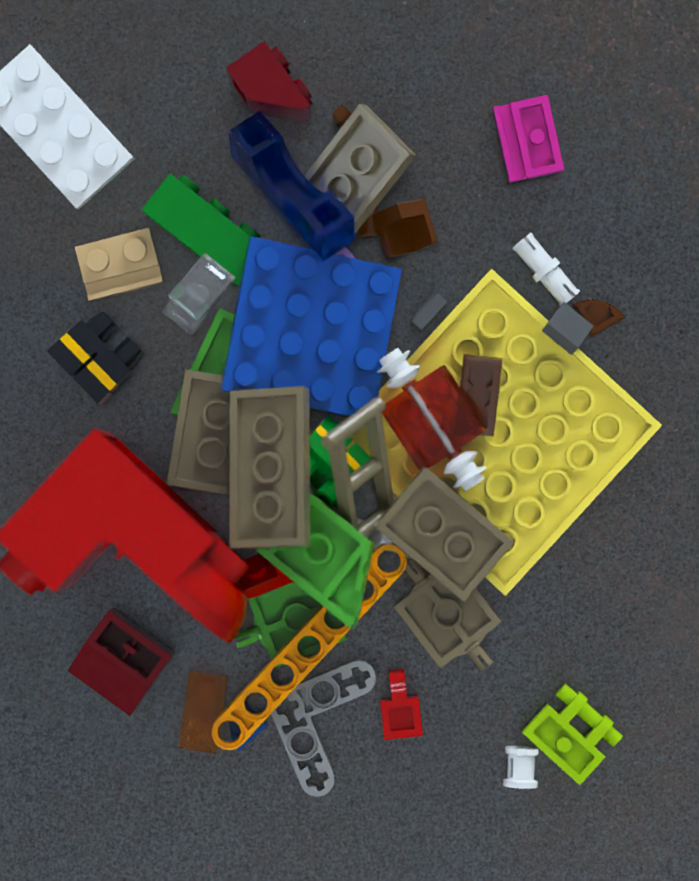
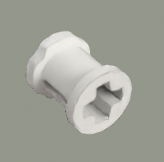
(521, 767)

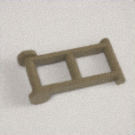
(377, 466)

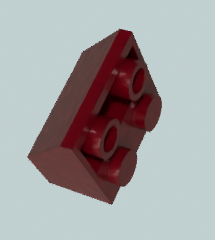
(265, 84)
(121, 661)

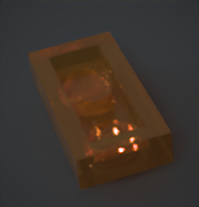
(202, 706)

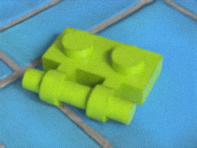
(563, 743)

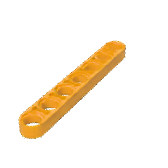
(299, 663)

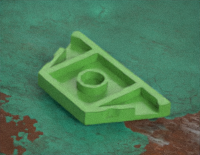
(333, 566)

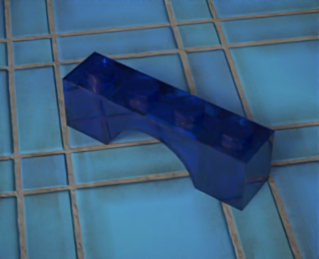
(313, 213)

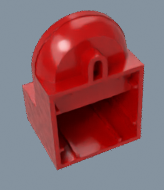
(114, 498)

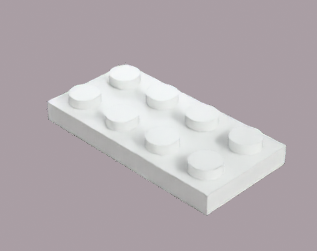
(58, 129)

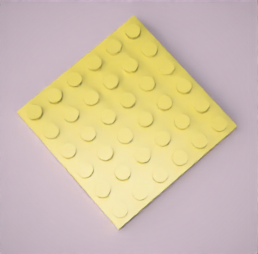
(556, 430)

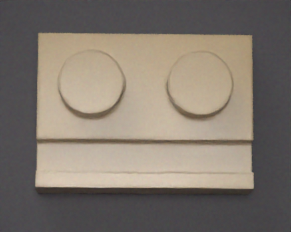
(119, 264)

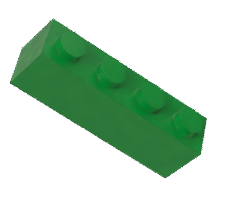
(200, 224)

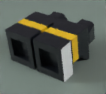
(107, 367)

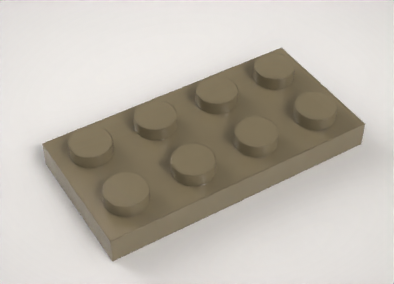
(269, 468)

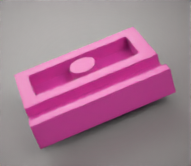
(528, 139)

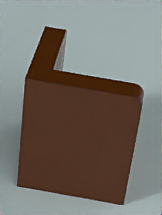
(405, 228)

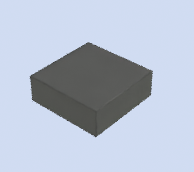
(428, 312)
(567, 328)

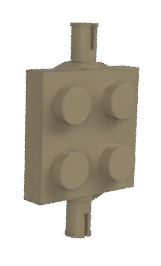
(444, 621)

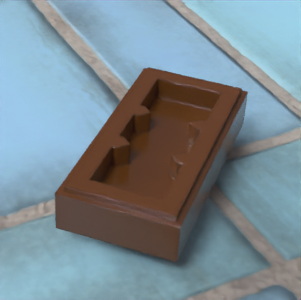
(481, 387)

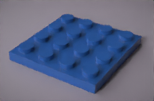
(311, 325)

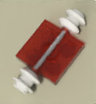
(432, 418)

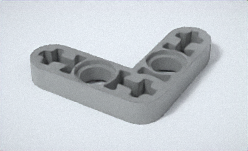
(309, 707)

